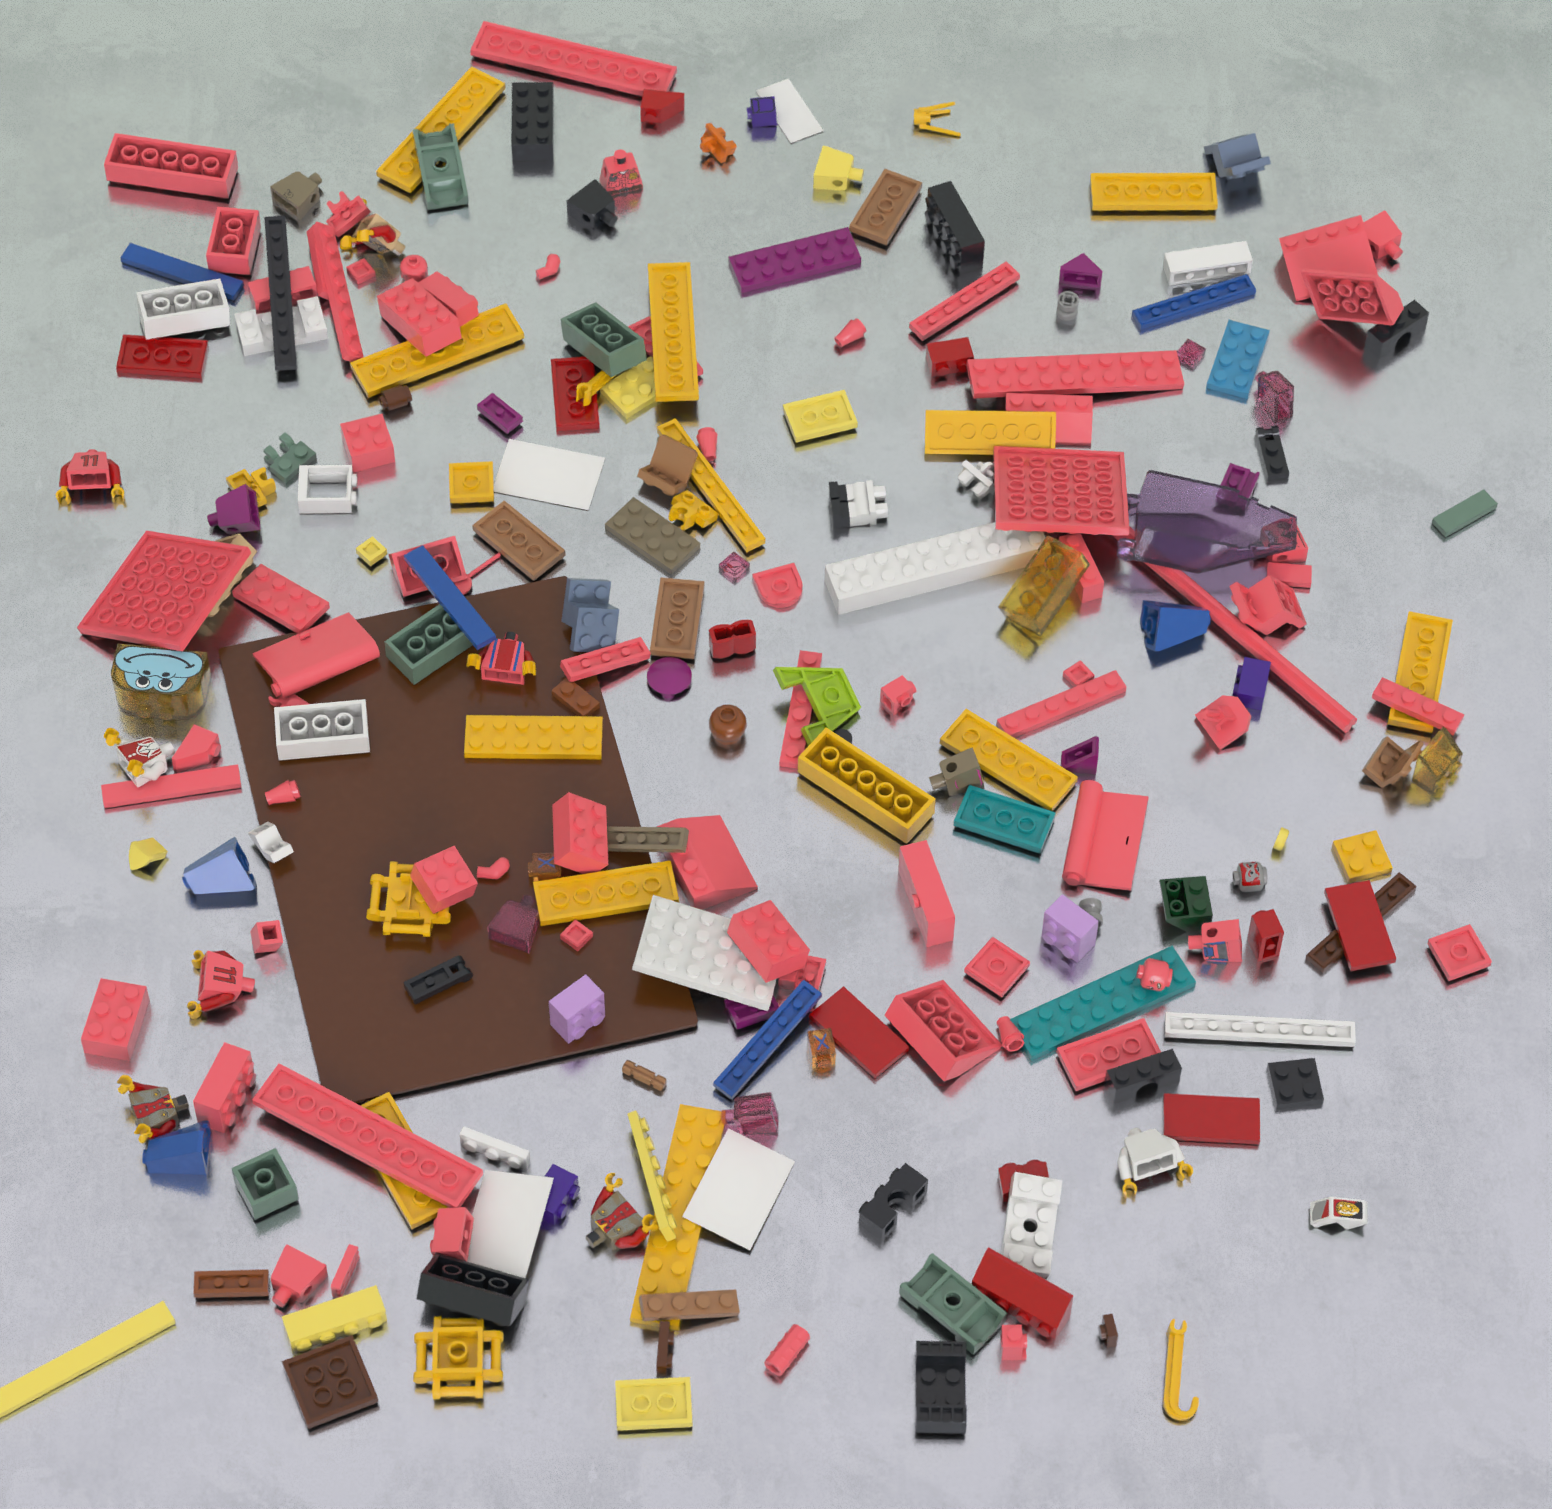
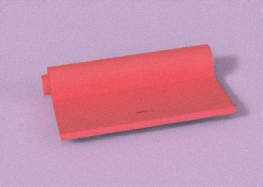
(317, 655)
(1099, 836)

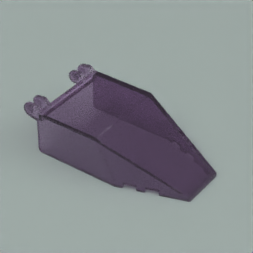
(1202, 525)

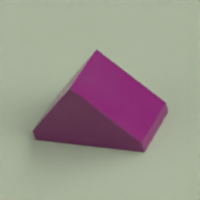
(1081, 272)
(1082, 757)

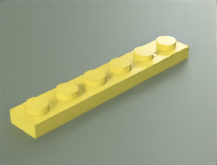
(654, 1181)

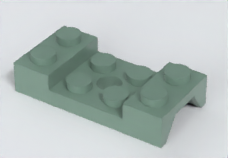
(441, 185)
(971, 1320)

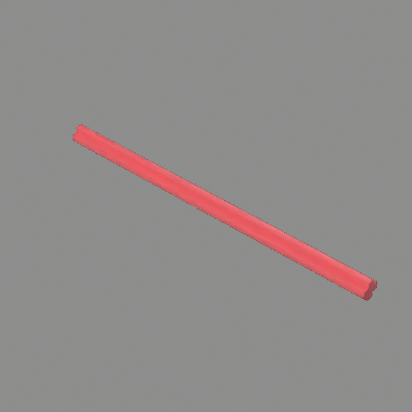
(1254, 644)

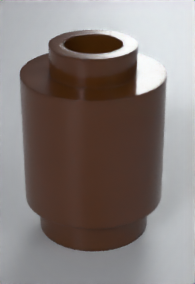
(395, 397)

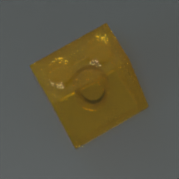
(1437, 763)

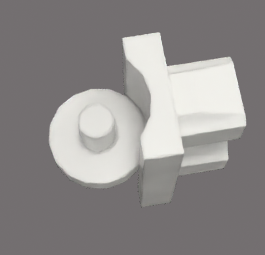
(971, 473)

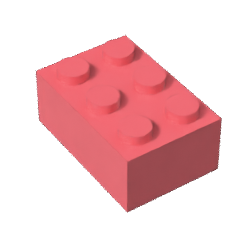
(233, 240)
(580, 834)
(768, 941)
(115, 1019)
(225, 1087)

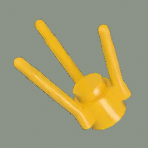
(923, 116)

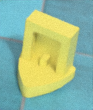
(144, 852)

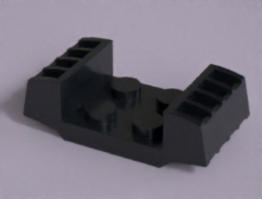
(940, 1387)

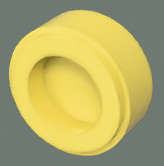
(1281, 839)

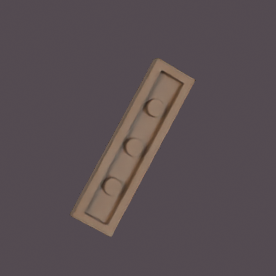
(689, 1305)

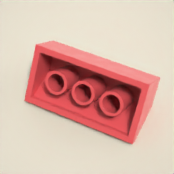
(1072, 414)

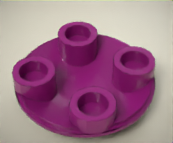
(669, 676)

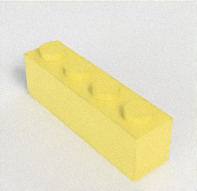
(334, 1319)

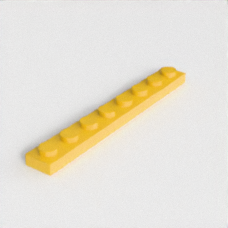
(717, 492)

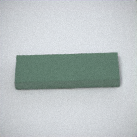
(1464, 513)

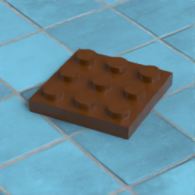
(330, 1381)

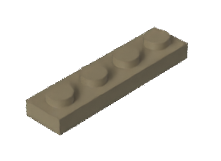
(647, 839)

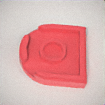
(779, 586)

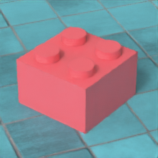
(367, 442)
(443, 879)

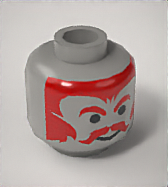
(1250, 876)

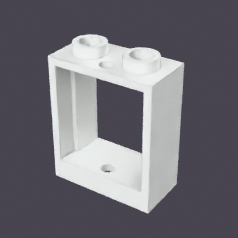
(326, 474)

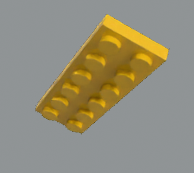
(1153, 191)
(982, 430)
(1421, 663)
(533, 737)
(1010, 760)
(603, 892)
(414, 1205)

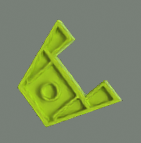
(828, 695)

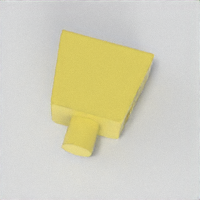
(835, 170)

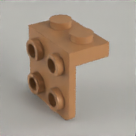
(669, 466)
(1391, 762)

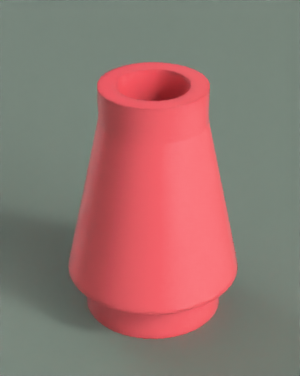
(852, 331)
(708, 442)
(285, 792)
(1010, 1035)

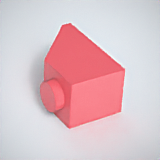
(196, 749)

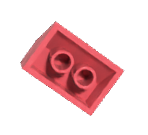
(445, 554)

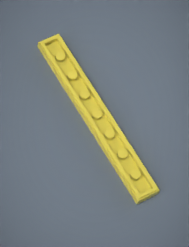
(84, 1357)

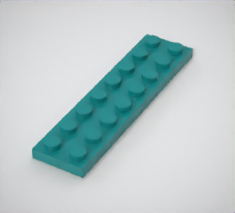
(1097, 1005)

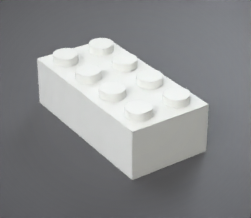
(183, 308)
(321, 729)

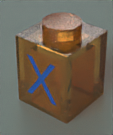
(543, 867)
(821, 1048)

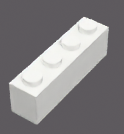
(1207, 263)

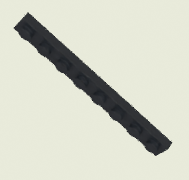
(280, 293)

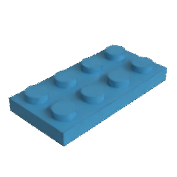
(1238, 359)

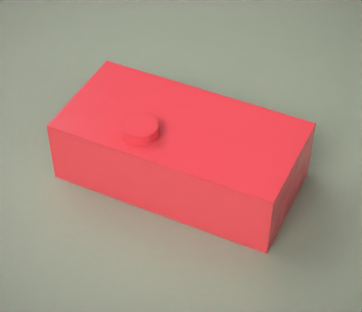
(926, 893)

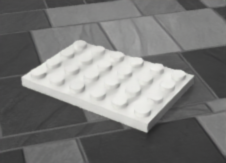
(697, 952)

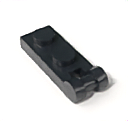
(1272, 453)
(437, 979)

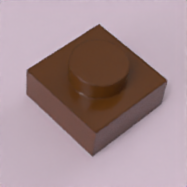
(1108, 1330)

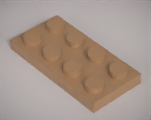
(885, 206)
(519, 540)
(677, 618)

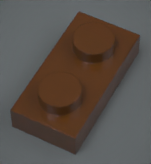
(664, 1358)

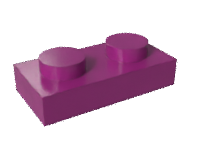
(499, 413)

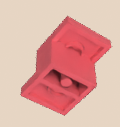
(1267, 605)

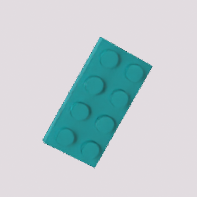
(1004, 819)

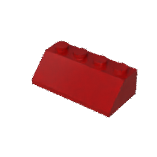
(1023, 1294)

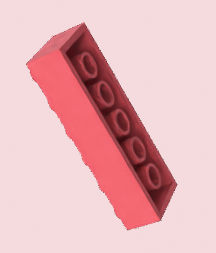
(171, 165)

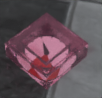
(734, 566)

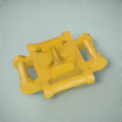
(405, 907)
(458, 1356)

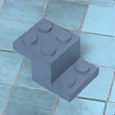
(1237, 156)
(590, 614)

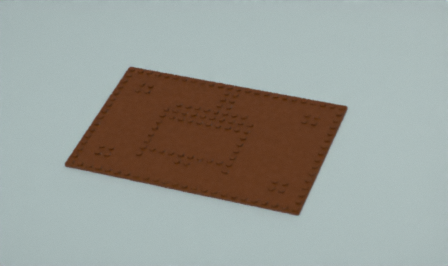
(412, 802)

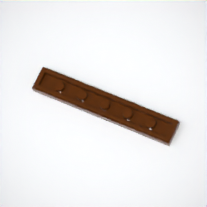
(1388, 899)

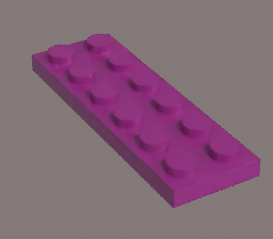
(794, 259)

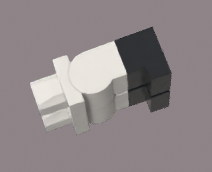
(855, 504)

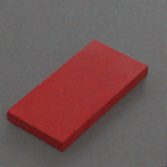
(162, 356)
(565, 377)
(1360, 925)
(859, 1032)
(1211, 1118)

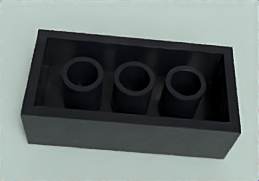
(532, 121)
(954, 228)
(472, 1289)

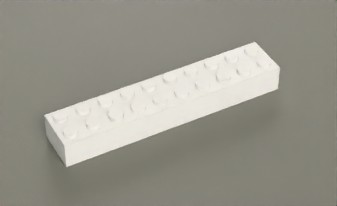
(928, 566)

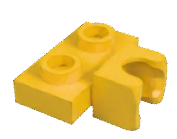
(257, 482)
(690, 510)

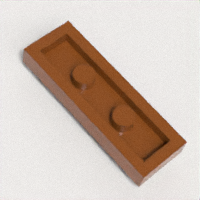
(231, 1283)

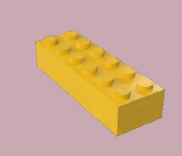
(866, 785)

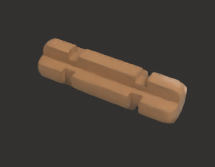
(644, 1075)

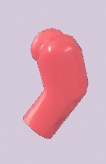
(551, 267)
(495, 871)

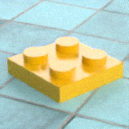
(471, 482)
(1362, 856)

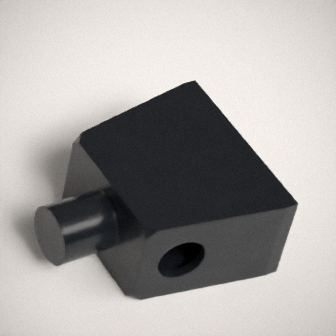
(592, 206)

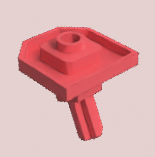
(1225, 720)

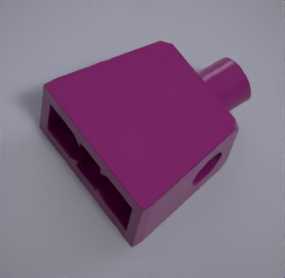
(236, 511)

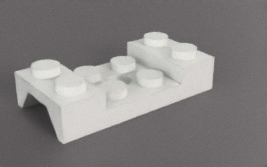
(256, 329)
(1037, 1201)

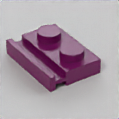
(1240, 479)
(746, 1015)

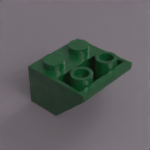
(1186, 902)

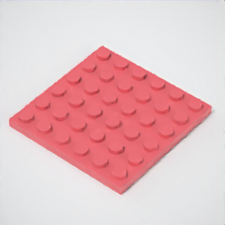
(1060, 491)
(164, 590)

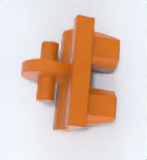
(714, 141)

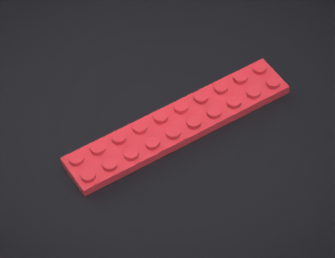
(571, 60)
(1075, 374)
(367, 1137)

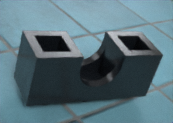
(1383, 338)
(1127, 1079)
(903, 1185)

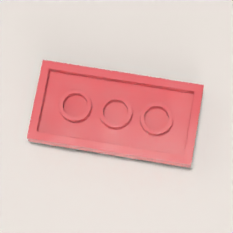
(280, 599)
(1092, 1056)

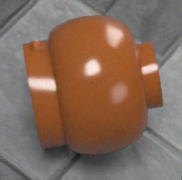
(727, 724)

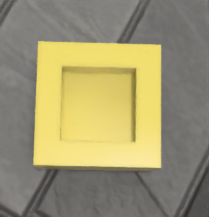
(371, 551)

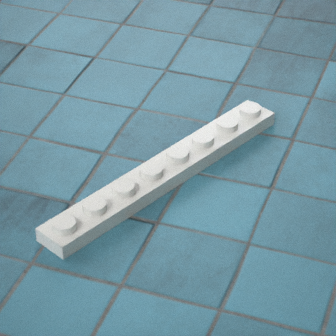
(1260, 1029)

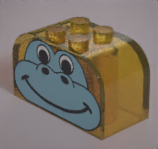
(160, 681)

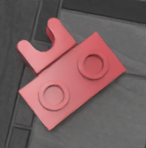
(346, 213)
(811, 973)

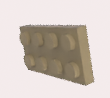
(652, 535)

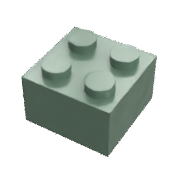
(265, 1183)

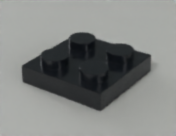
(1295, 1083)

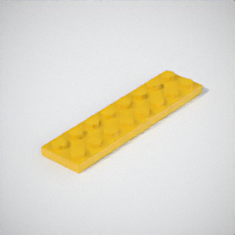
(460, 106)
(673, 332)
(406, 363)

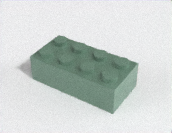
(603, 339)
(426, 644)

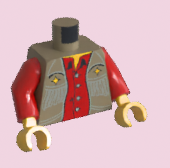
(152, 1108)
(616, 1220)

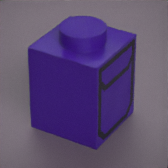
(762, 111)

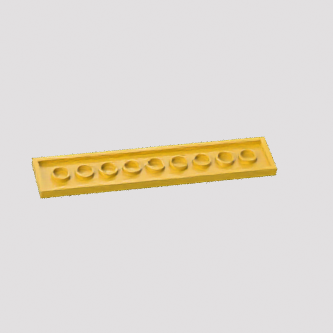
(670, 1263)

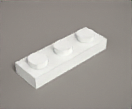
(494, 1148)

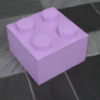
(1069, 928)
(577, 1009)

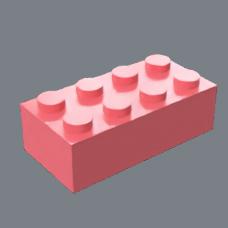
(419, 317)

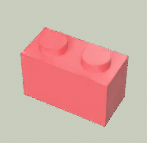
(452, 1232)

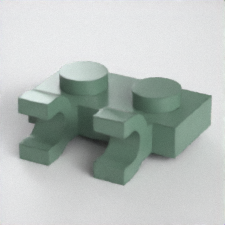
(288, 465)

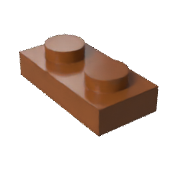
(575, 698)

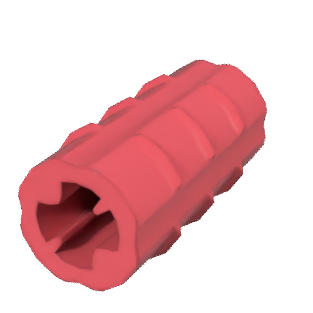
(787, 1350)

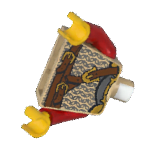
(377, 234)

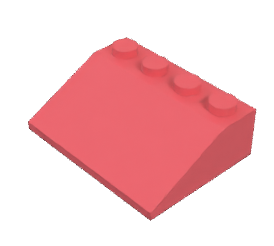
(1331, 247)
(1352, 297)
(712, 863)
(942, 1029)

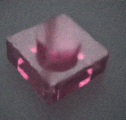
(1191, 352)

